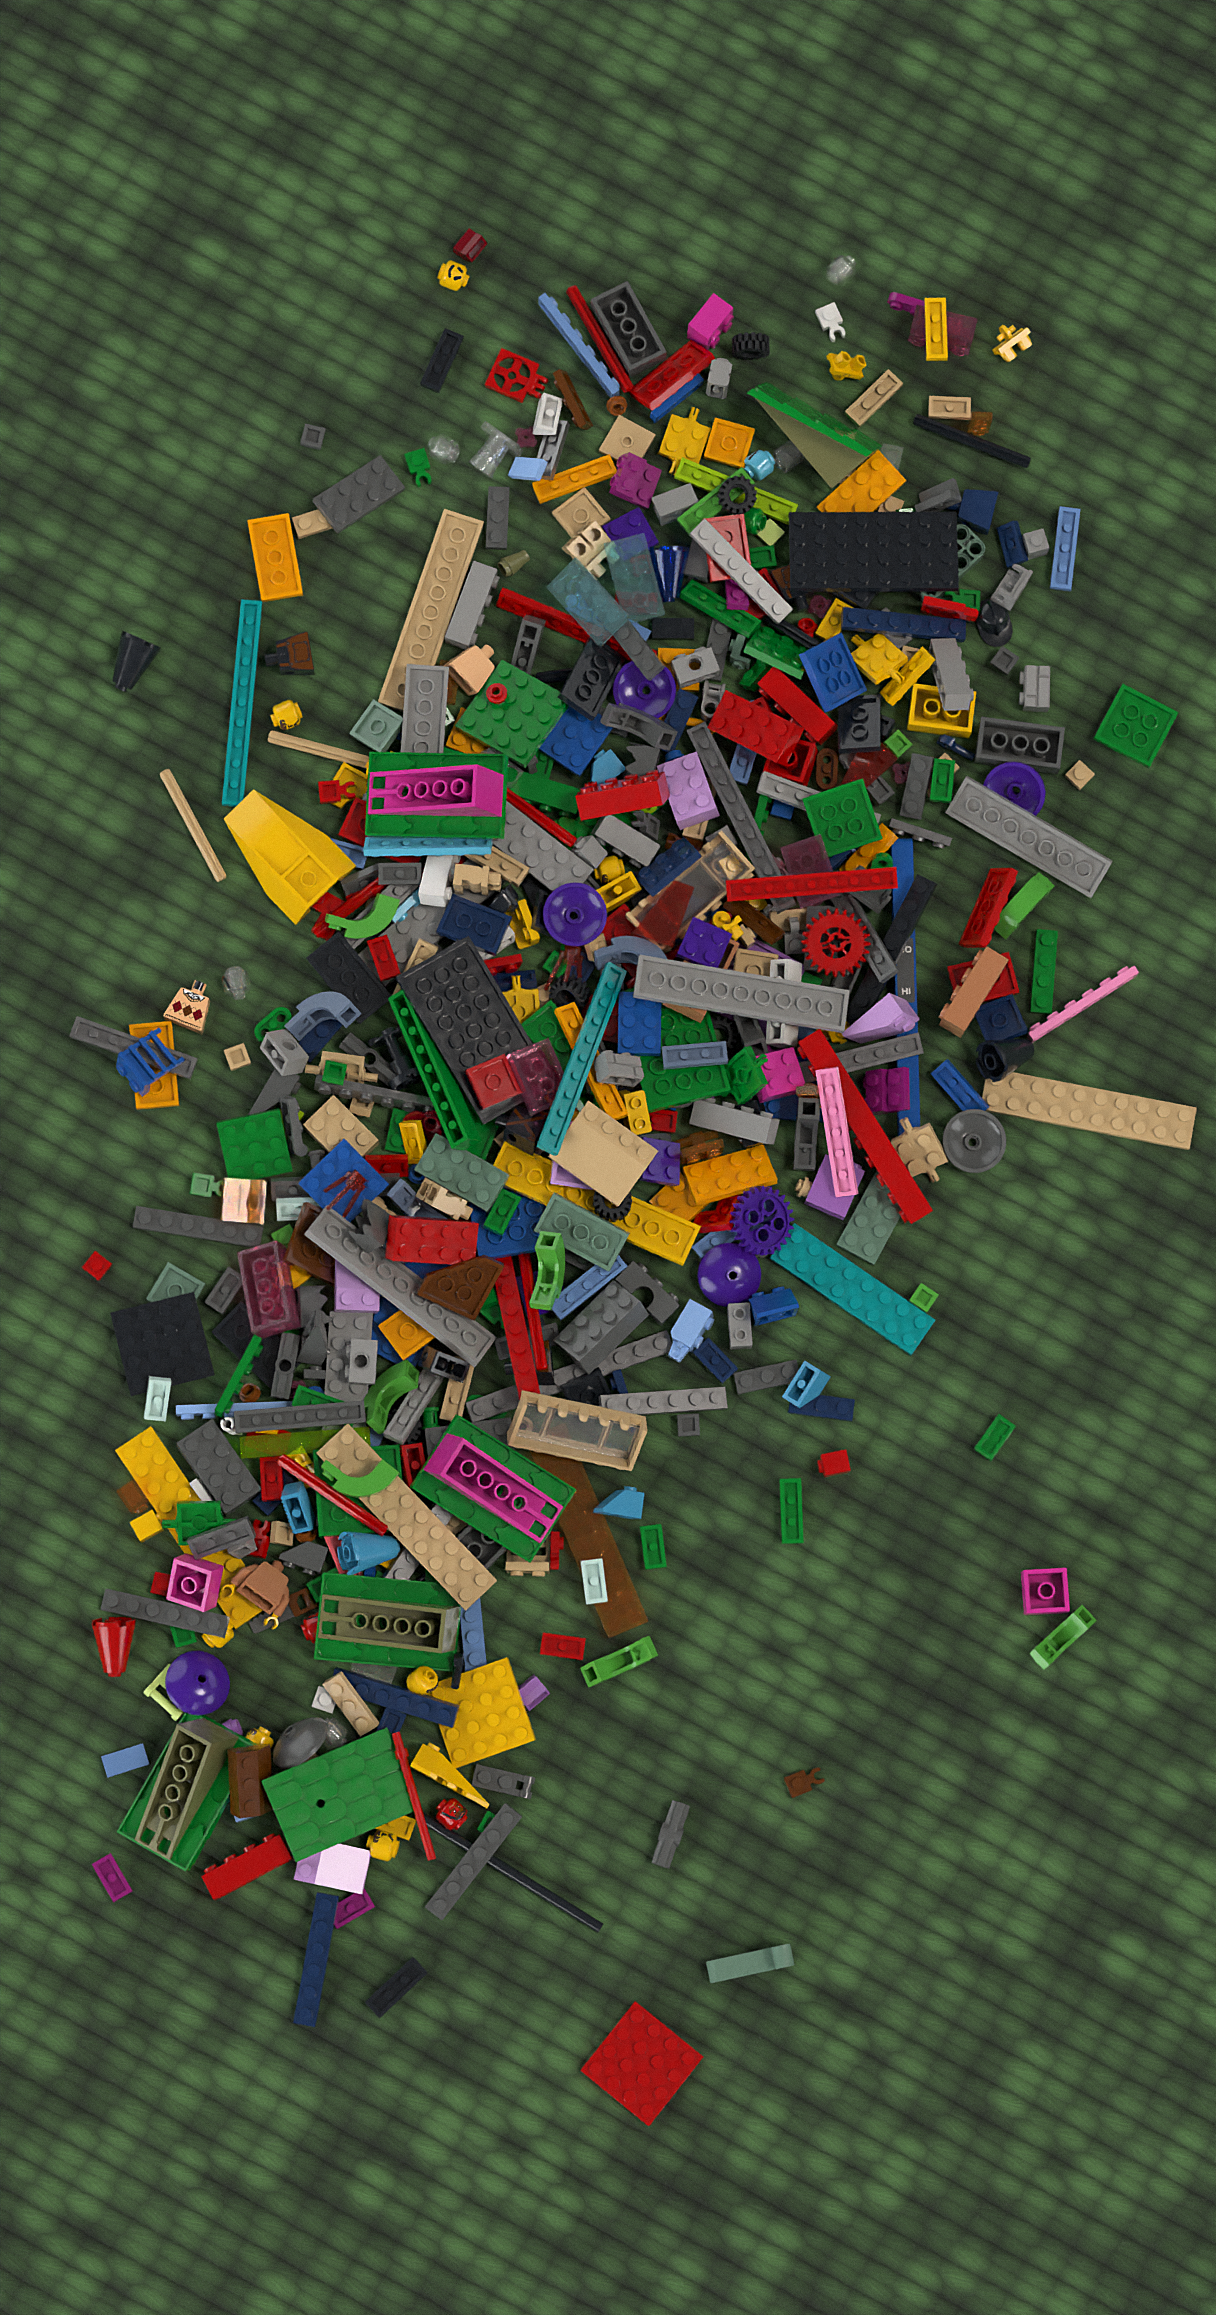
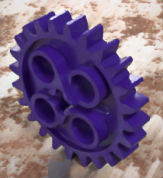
(770, 1236)

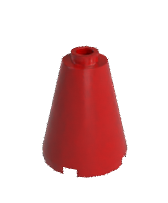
(114, 1643)

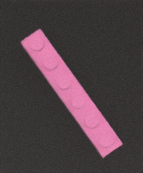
(1089, 998)
(836, 1132)

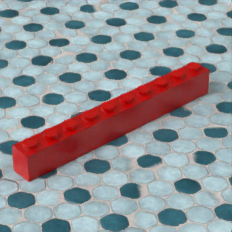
(868, 1133)

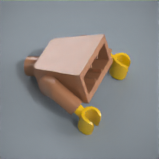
(264, 1587)

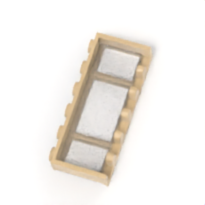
(708, 875)
(577, 1431)

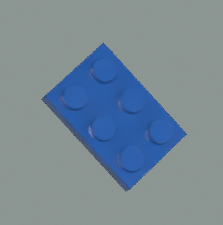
(639, 1026)

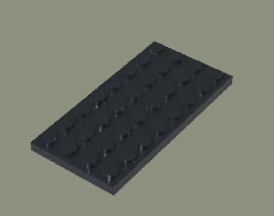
(873, 551)
(464, 1016)

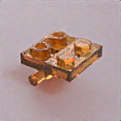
(699, 1148)
(243, 1200)

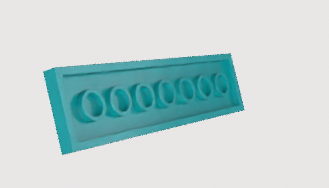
(853, 1289)

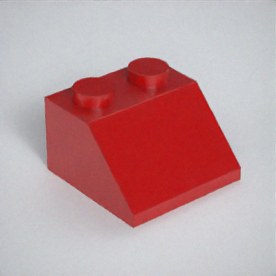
(799, 765)

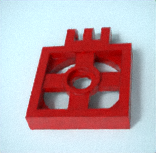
(530, 383)
(947, 609)

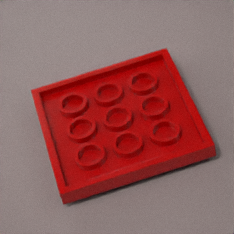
(641, 2063)

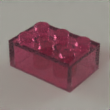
(959, 331)
(807, 858)
(537, 1075)

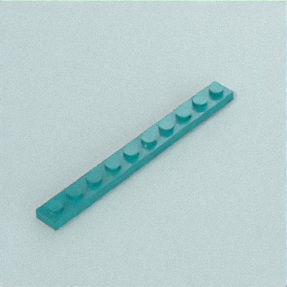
(242, 702)
(581, 1059)

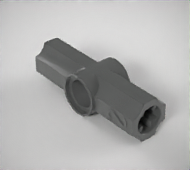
(354, 1046)
(287, 1352)
(670, 1834)

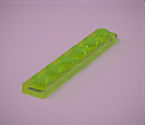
(291, 1442)

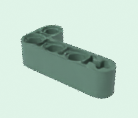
(964, 555)
(750, 1963)

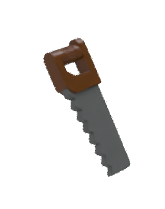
(292, 1610)

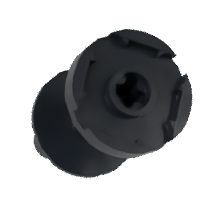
(402, 1064)

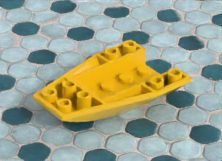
(286, 854)

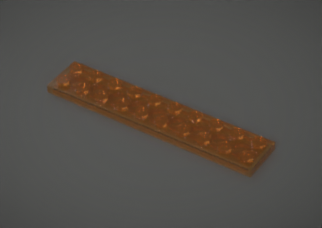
(592, 1539)

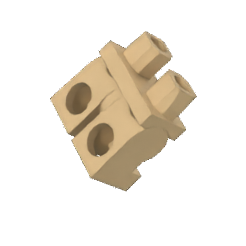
(591, 552)
(476, 879)
(443, 1200)

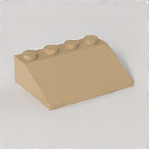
(604, 1153)

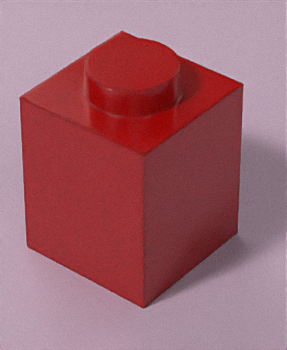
(834, 1463)

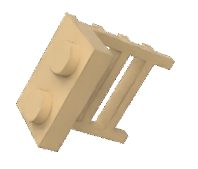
(538, 1567)

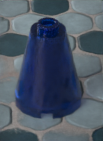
(669, 569)

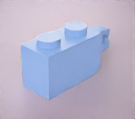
(689, 1329)

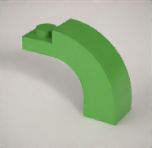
(1023, 904)
(374, 922)
(551, 1270)
(387, 1389)
(364, 1486)
(1062, 1637)
(619, 1662)

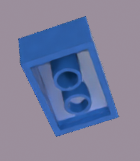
(772, 1306)

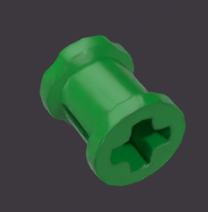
(430, 1418)

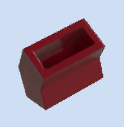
(470, 245)

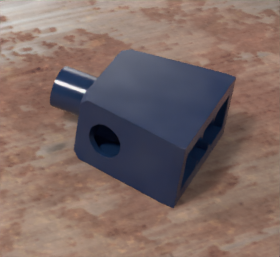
(976, 509)

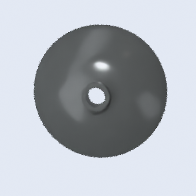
(988, 1138)
(299, 1742)

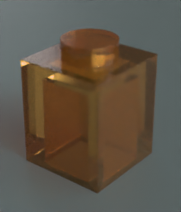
(133, 1497)

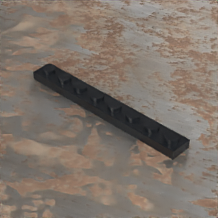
(895, 943)

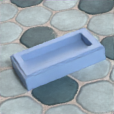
(527, 468)

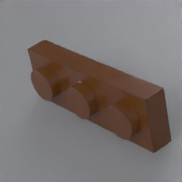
(572, 400)
(755, 920)

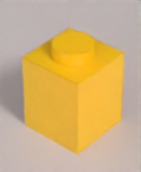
(147, 1525)

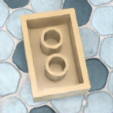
(334, 1123)

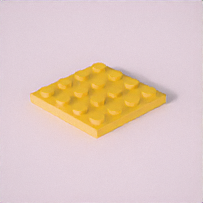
(488, 1716)

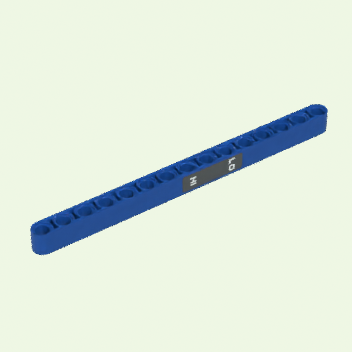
(905, 981)

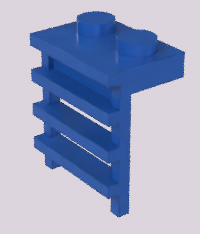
(137, 1070)

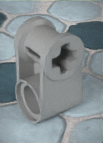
(710, 698)

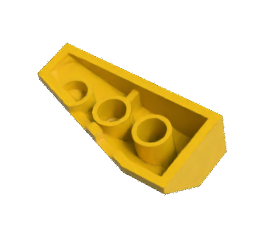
(435, 1766)

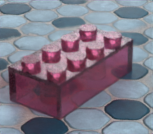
(268, 1289)

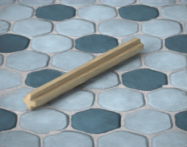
(318, 749)
(193, 825)

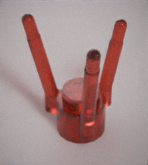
(570, 955)
(354, 1181)

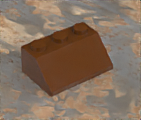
(246, 1771)

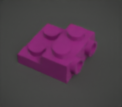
(634, 480)
(887, 1090)

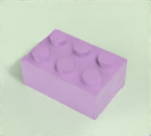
(689, 791)

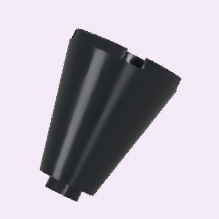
(132, 660)
(1003, 1057)

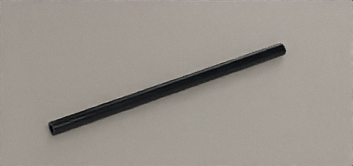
(517, 1876)

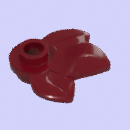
(429, 1128)

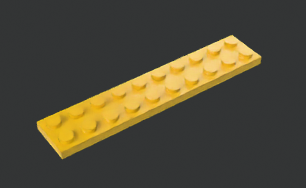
(647, 1224)
(164, 1487)

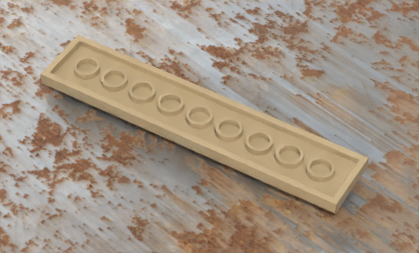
(432, 602)
(1091, 1109)
(412, 1522)

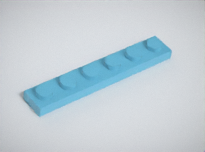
(425, 846)

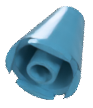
(365, 1550)

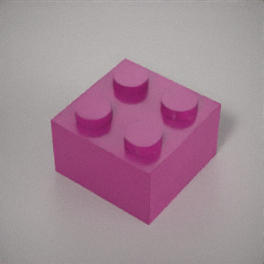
(710, 322)
(782, 1074)
(194, 1582)
(1045, 1591)

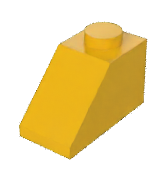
(619, 891)

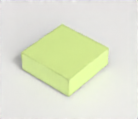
(771, 533)

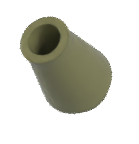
(511, 564)

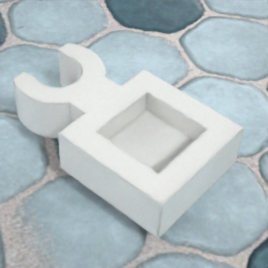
(830, 319)

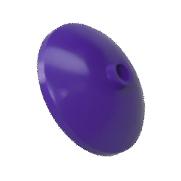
(629, 690)
(1023, 776)
(585, 903)
(715, 1270)
(189, 1693)

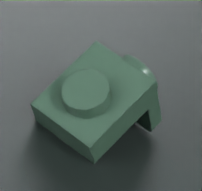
(736, 648)

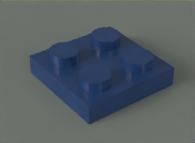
(1001, 1019)

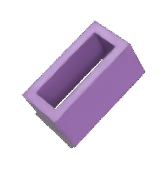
(532, 1692)

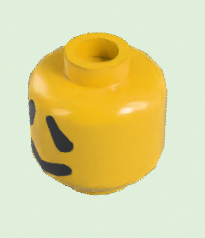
(453, 275)

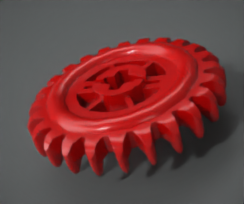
(855, 937)

